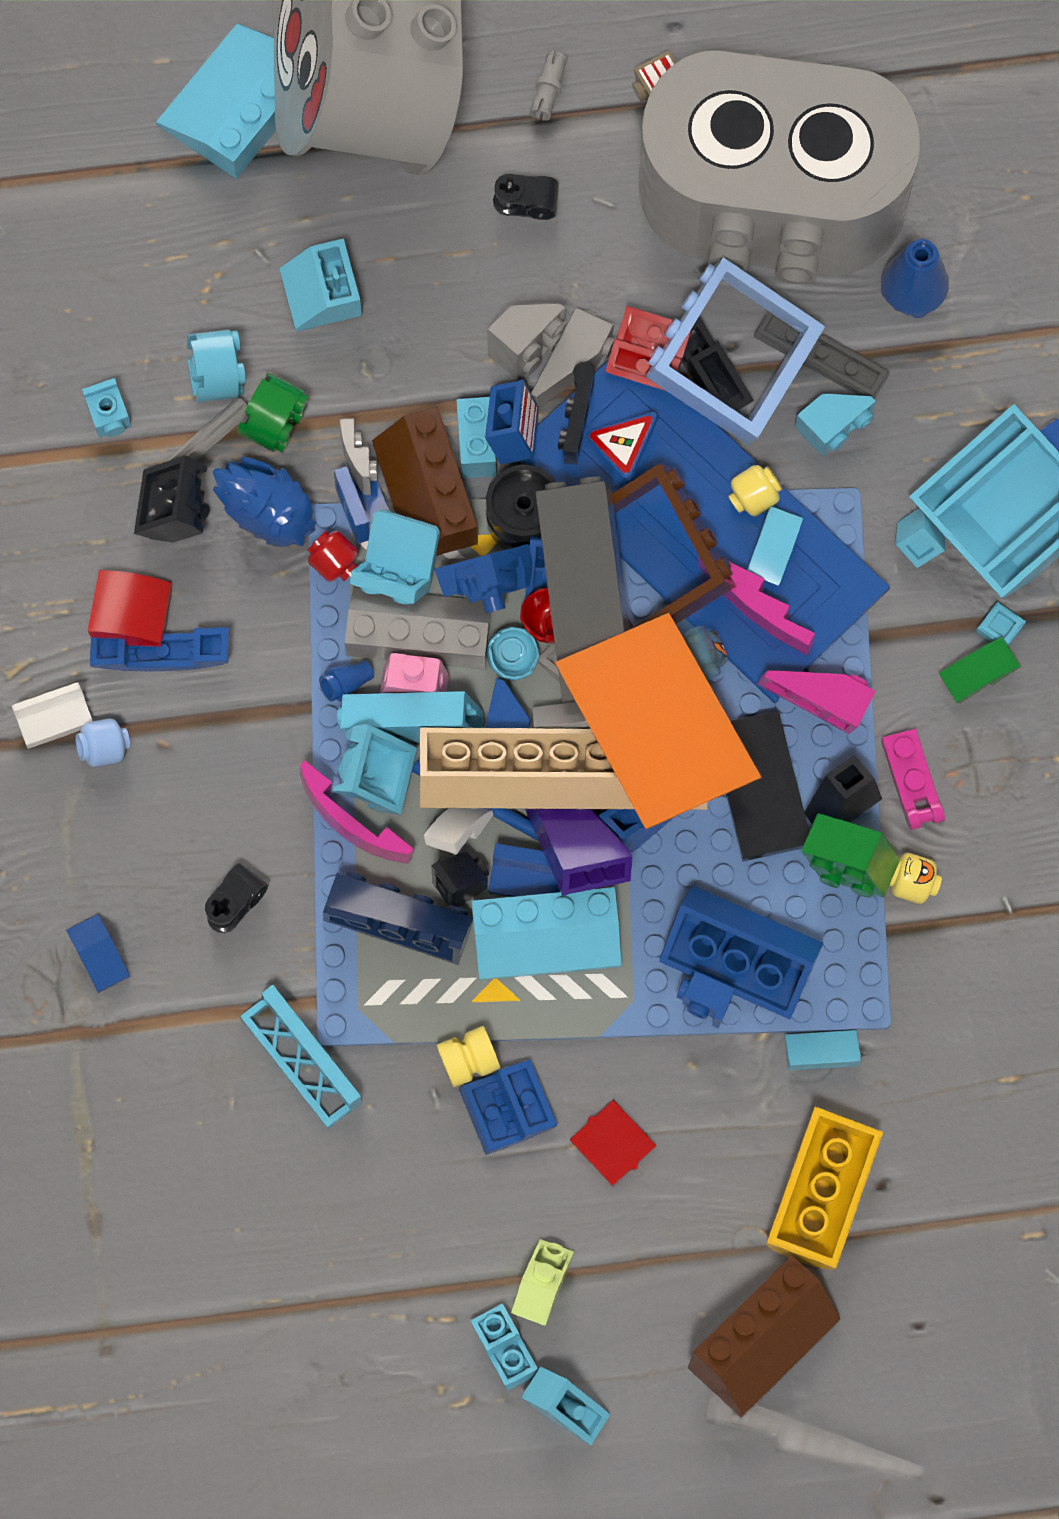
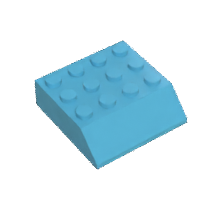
(999, 502)

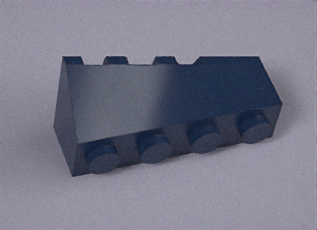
(397, 917)

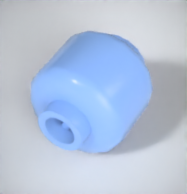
(102, 742)

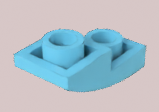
(774, 545)
(504, 1347)

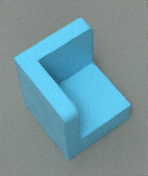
(919, 538)

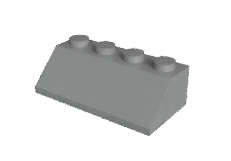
(429, 628)

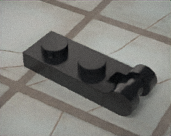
(577, 413)

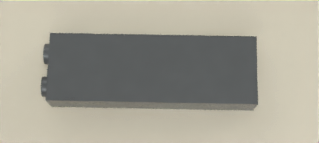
(581, 566)

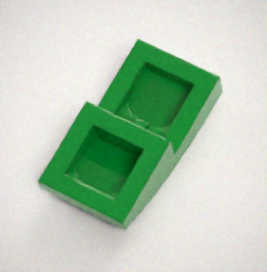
(980, 669)

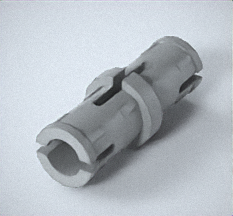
(548, 85)

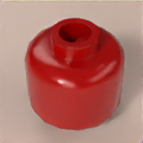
(333, 556)

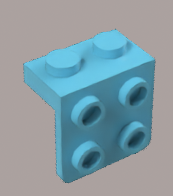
(398, 558)

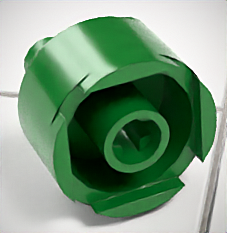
(272, 413)

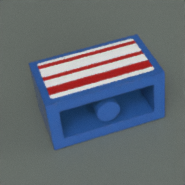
(511, 422)

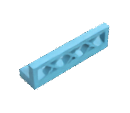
(313, 1050)

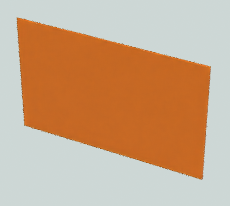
(657, 720)

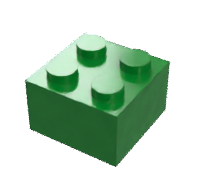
(850, 856)

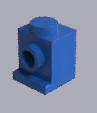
(706, 997)

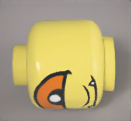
(915, 879)

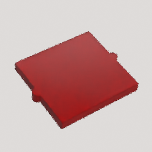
(613, 1143)

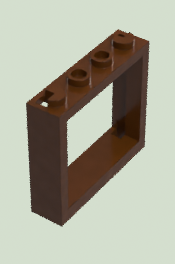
(701, 538)

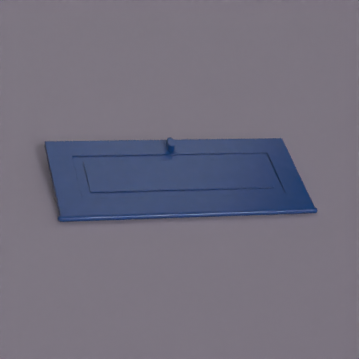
(823, 577)

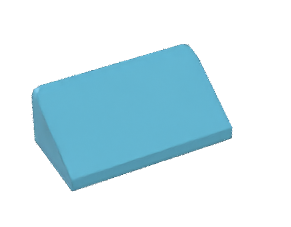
(822, 1050)

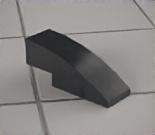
(713, 370)

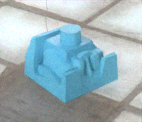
(376, 769)

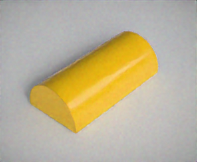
(824, 1189)

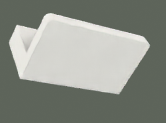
(52, 715)

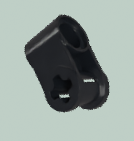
(530, 196)
(237, 893)

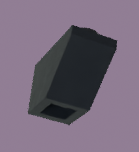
(844, 793)

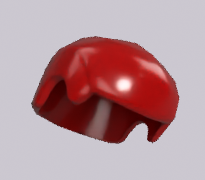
(536, 616)

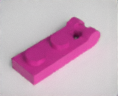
(912, 778)

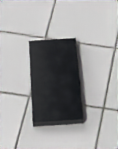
(767, 811)

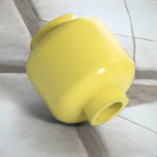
(755, 490)

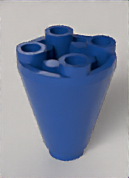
(915, 279)

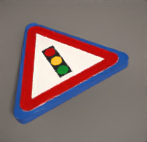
(624, 442)

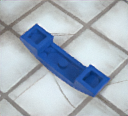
(178, 652)

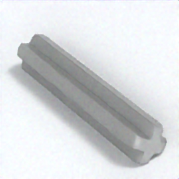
(213, 431)

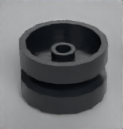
(513, 506)

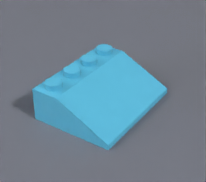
(228, 102)

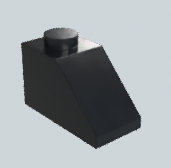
(459, 878)

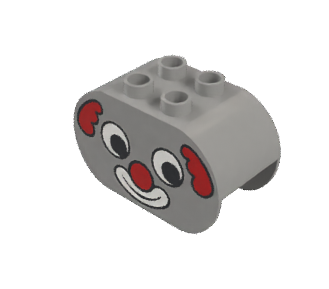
(368, 77)

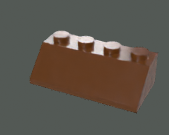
(426, 479)
(765, 1337)

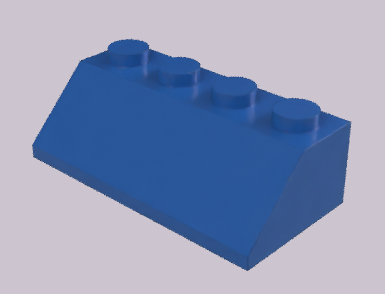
(741, 949)

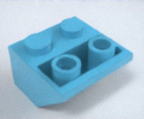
(321, 286)

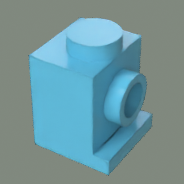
(102, 396)

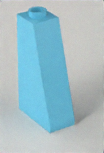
(408, 712)

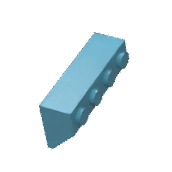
(546, 933)

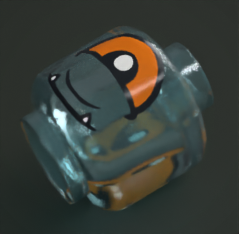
(707, 650)

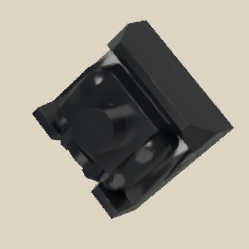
(171, 501)

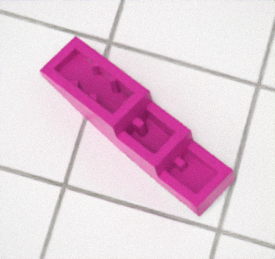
(765, 610)

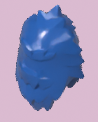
(265, 502)

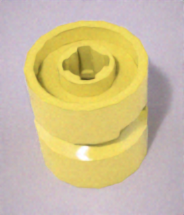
(468, 1056)

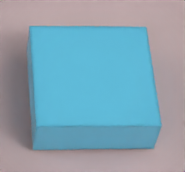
(1001, 623)

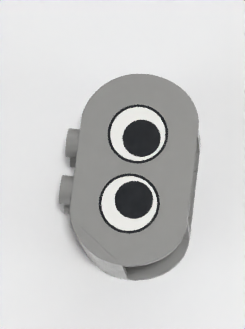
(777, 163)

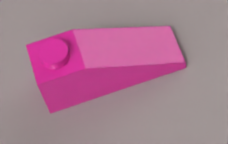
(829, 696)

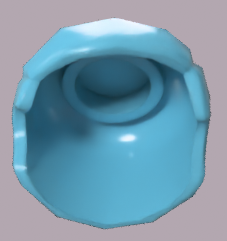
(512, 653)

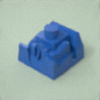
(488, 576)

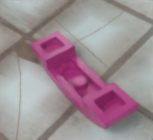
(385, 846)

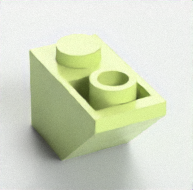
(542, 1282)

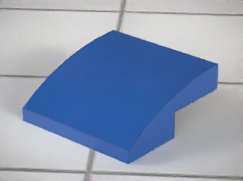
(508, 1107)

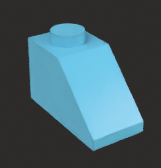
(565, 1405)

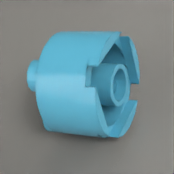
(214, 365)

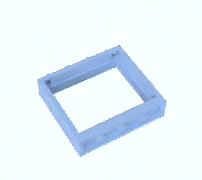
(700, 400)

